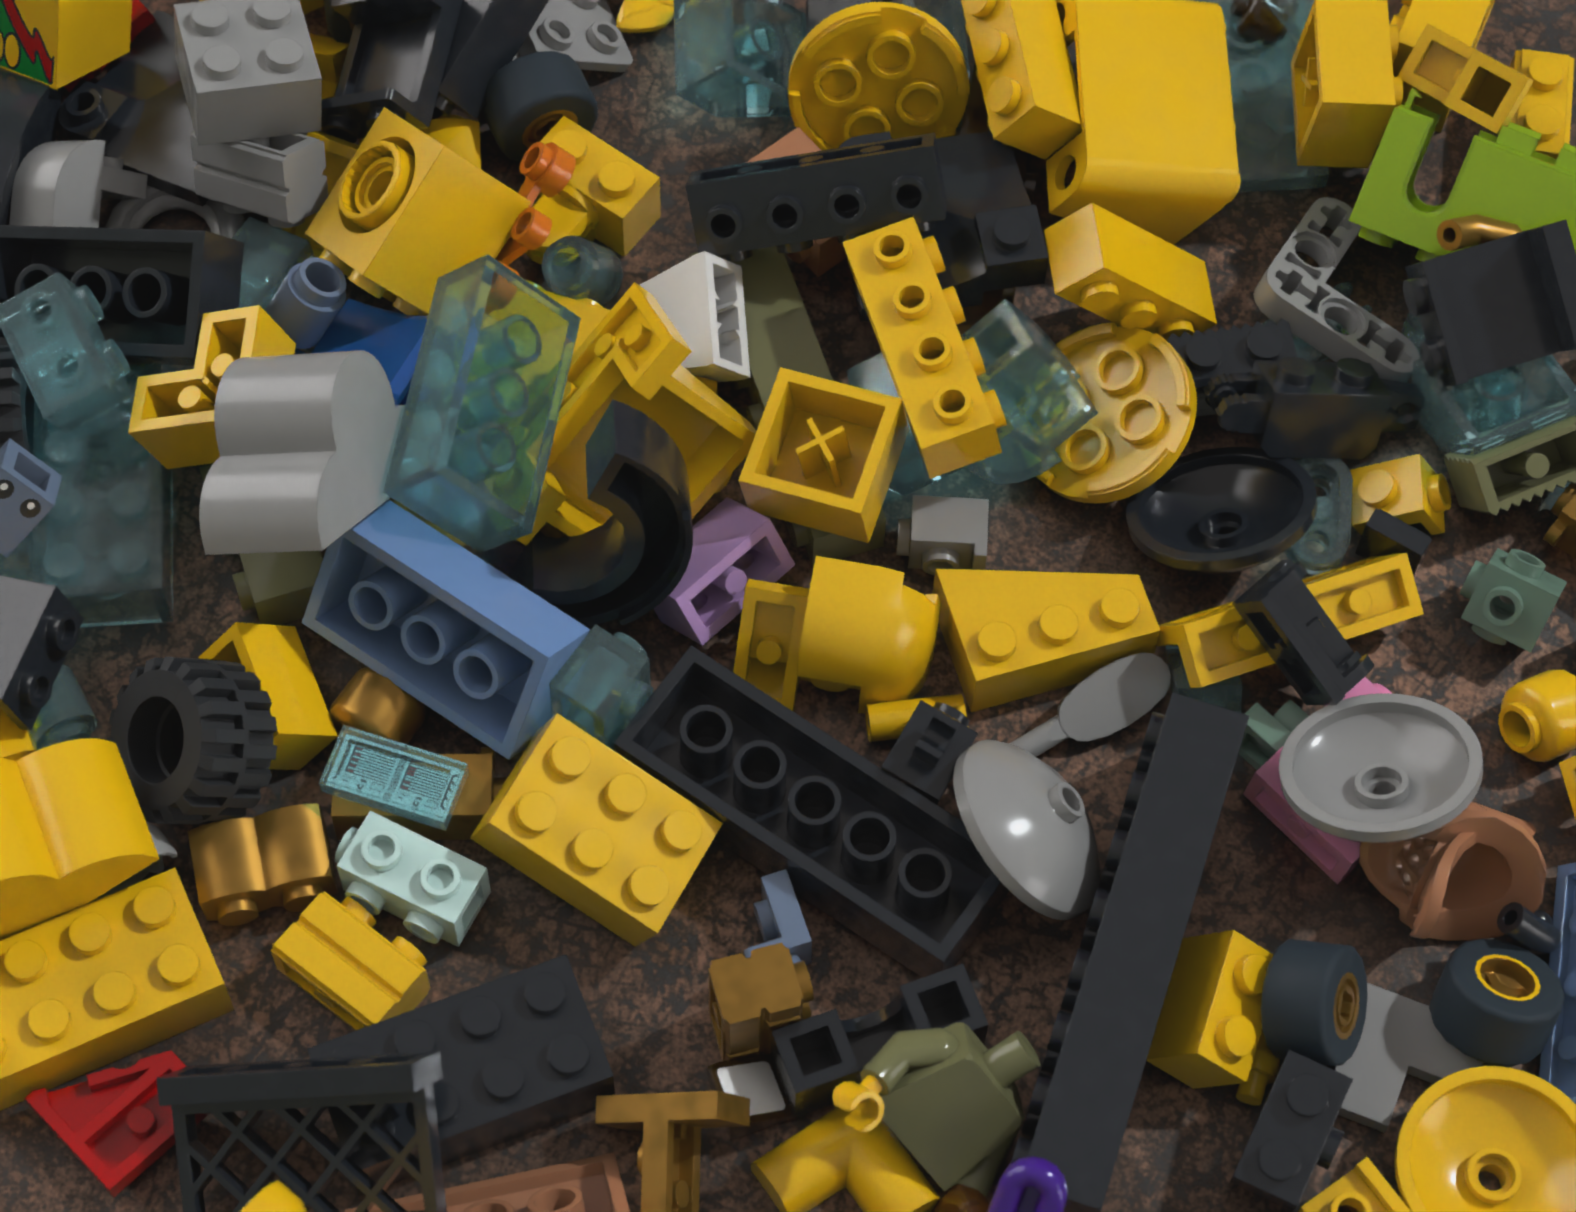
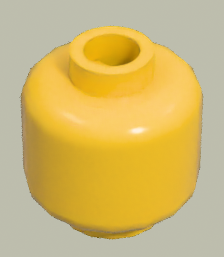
(1540, 716)

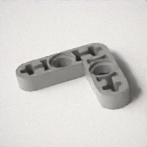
(1305, 287)

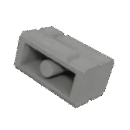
(264, 176)

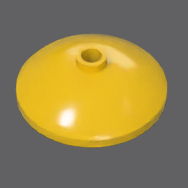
(1493, 1124)

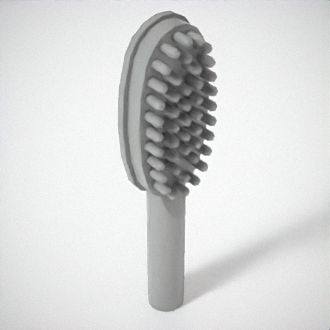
(1103, 703)

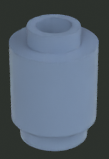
(308, 300)

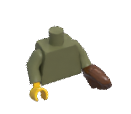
(946, 1104)

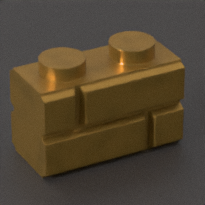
(755, 998)

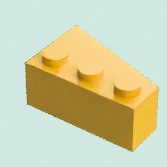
(1038, 629)

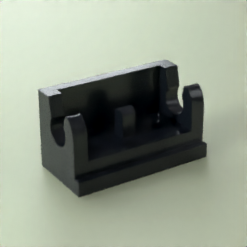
(1301, 636)

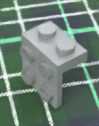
(582, 31)

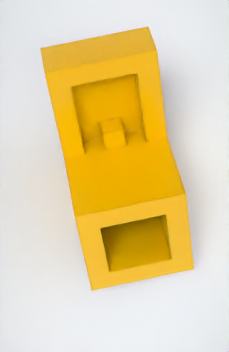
(1465, 79)

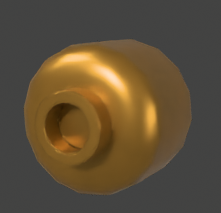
(377, 707)

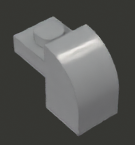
(66, 182)

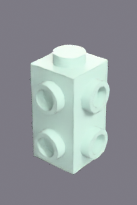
(412, 879)

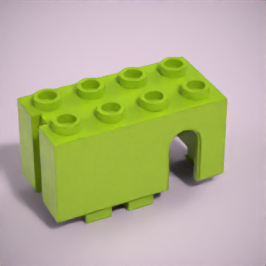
(1497, 180)

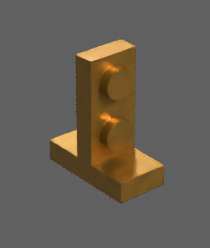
(671, 1139)

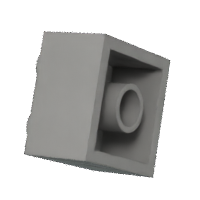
(247, 69)

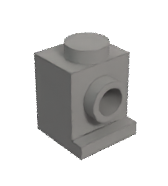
(944, 533)

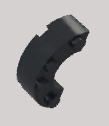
(640, 549)

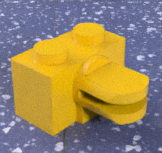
(605, 197)

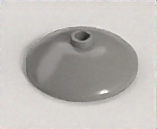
(1381, 768)
(1028, 827)

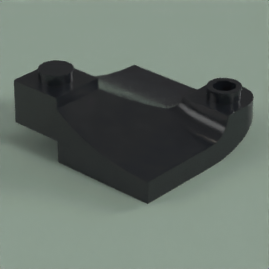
(140, 112)
(990, 226)

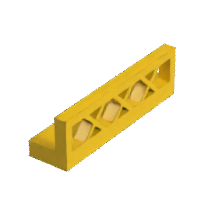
(1354, 596)

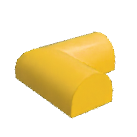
(836, 1156)

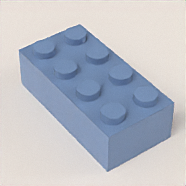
(443, 626)

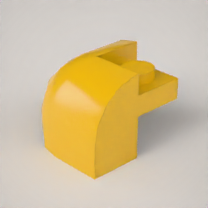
(866, 632)

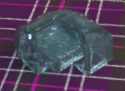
(1035, 392)

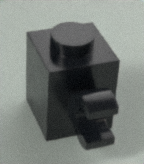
(929, 749)

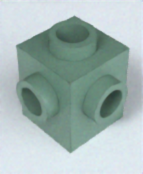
(1510, 598)

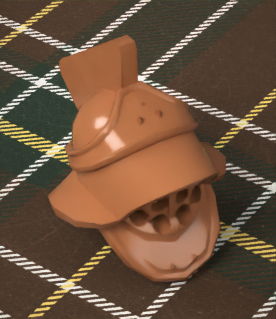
(1459, 874)

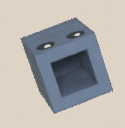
(26, 494)

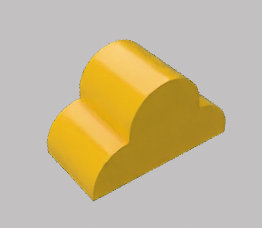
(66, 831)

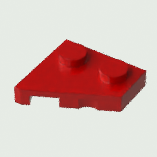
(113, 1119)

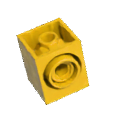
(411, 215)

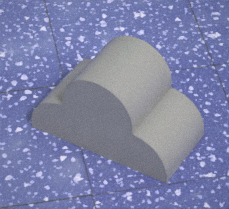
(298, 451)

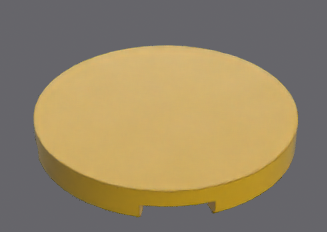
(877, 73)
(1142, 418)

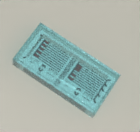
(394, 777)

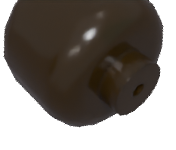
(1257, 21)

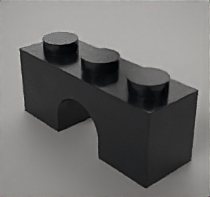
(826, 1051)

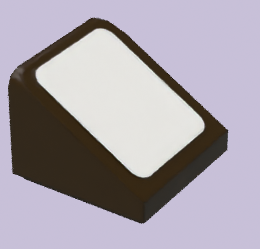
(756, 1080)

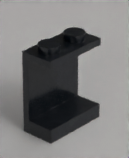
(1495, 303)

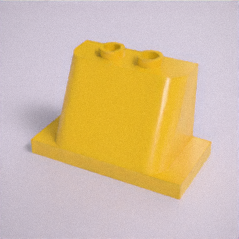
(638, 362)

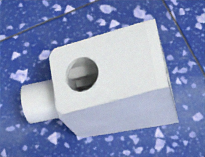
(708, 310)

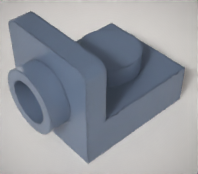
(781, 918)

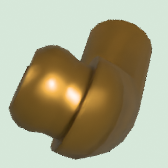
(1472, 231)

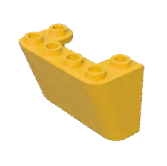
(1151, 114)

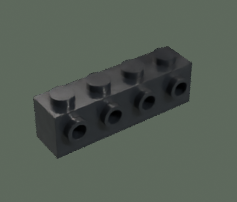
(816, 196)

